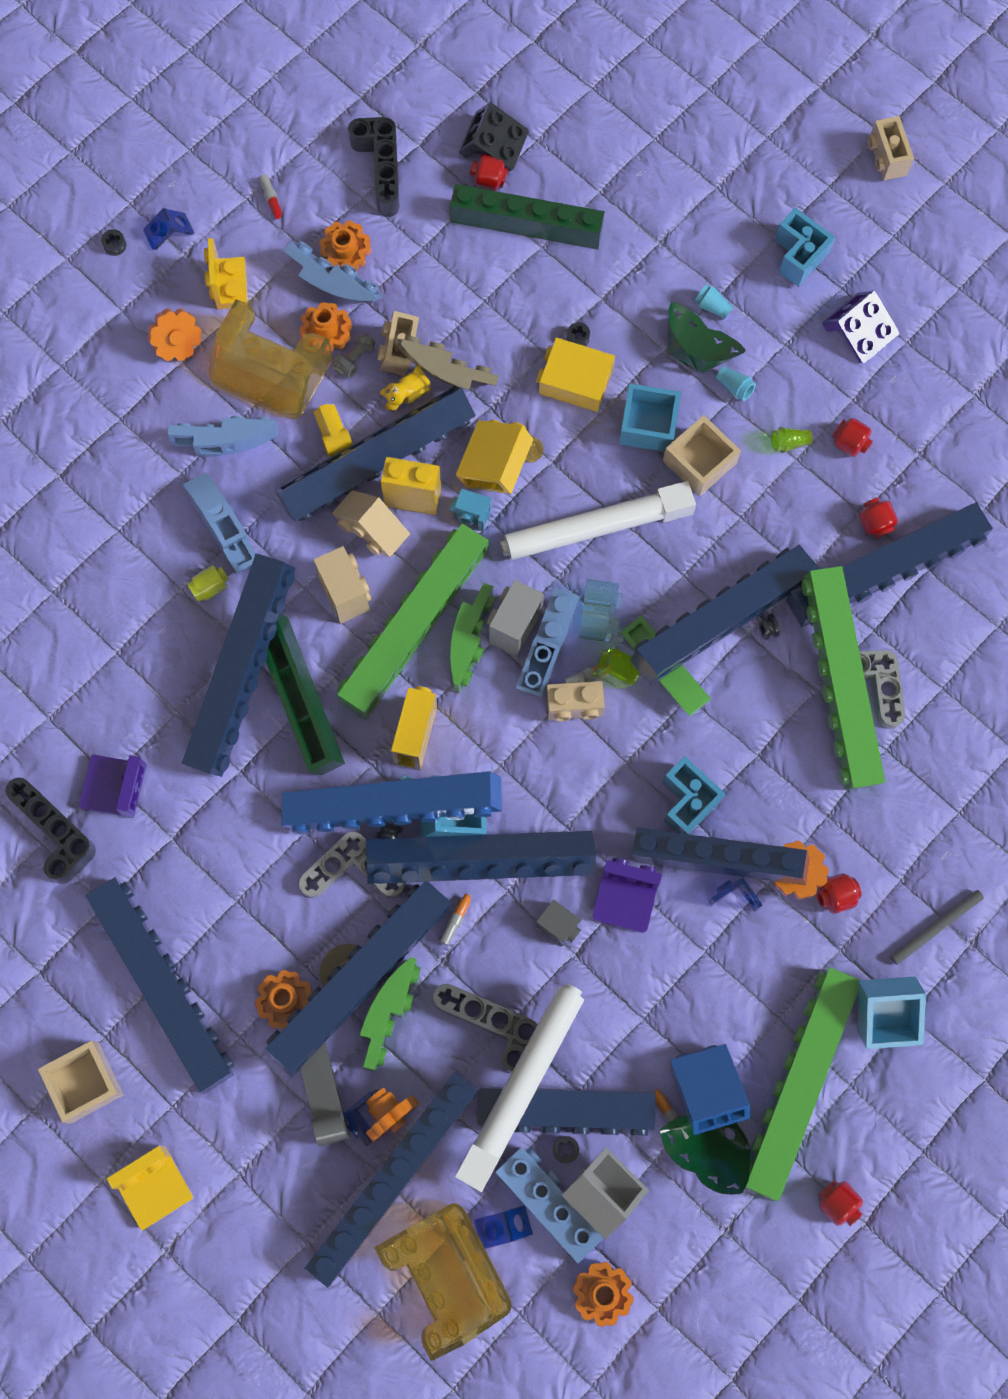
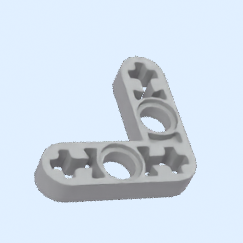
(881, 676)
(357, 858)

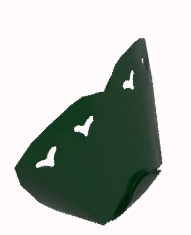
(697, 344)
(710, 1154)

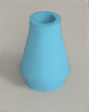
(713, 301)
(737, 384)

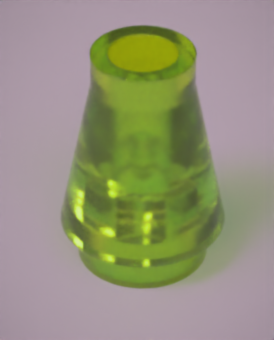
(789, 439)

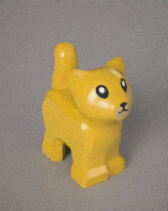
(406, 390)

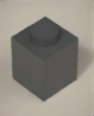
(559, 923)

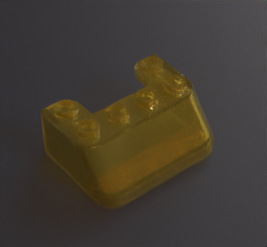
(265, 370)
(451, 1276)

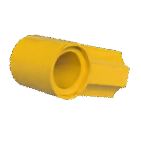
(334, 435)

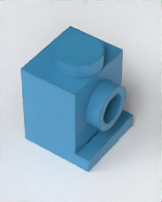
(471, 508)

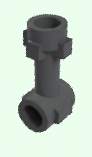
(346, 365)

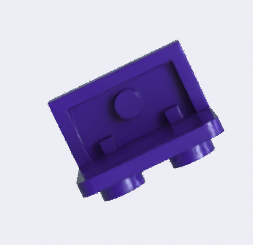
(626, 895)

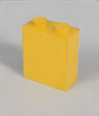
(575, 374)
(494, 456)
(411, 485)
(414, 728)

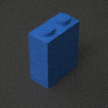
(710, 1088)

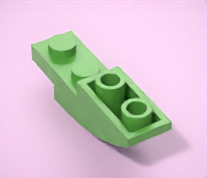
(464, 643)
(679, 682)
(391, 1000)

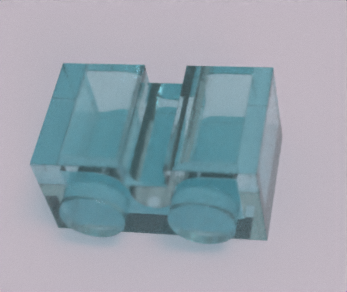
(598, 611)

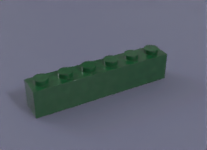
(526, 216)
(302, 701)

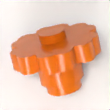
(345, 245)
(328, 323)
(174, 334)
(816, 874)
(281, 997)
(388, 1113)
(602, 1294)

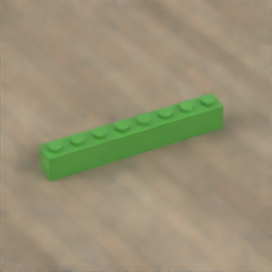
(413, 621)
(843, 678)
(802, 1082)

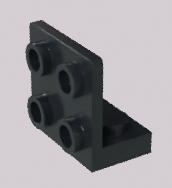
(495, 135)

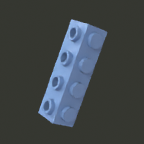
(545, 1201)

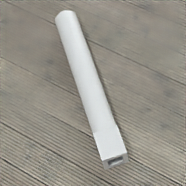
(667, 504)
(520, 1087)

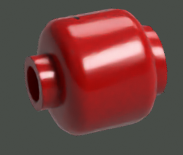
(488, 173)
(852, 437)
(878, 518)
(839, 893)
(841, 1203)

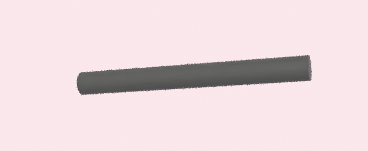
(935, 928)

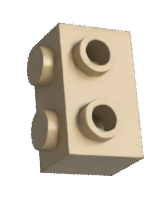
(890, 148)
(389, 354)
(575, 701)

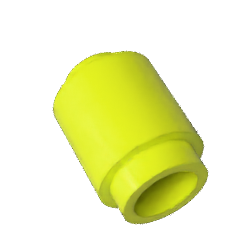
(208, 583)

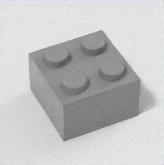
(515, 618)
(605, 1193)

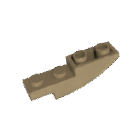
(436, 363)

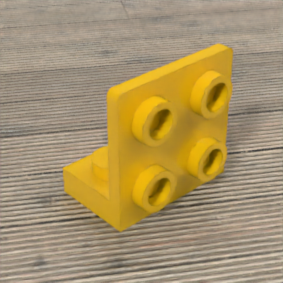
(225, 277)
(151, 1187)

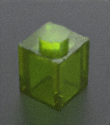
(616, 668)

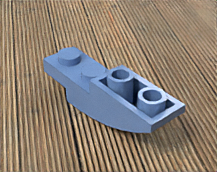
(339, 281)
(232, 437)
(221, 522)
(548, 642)

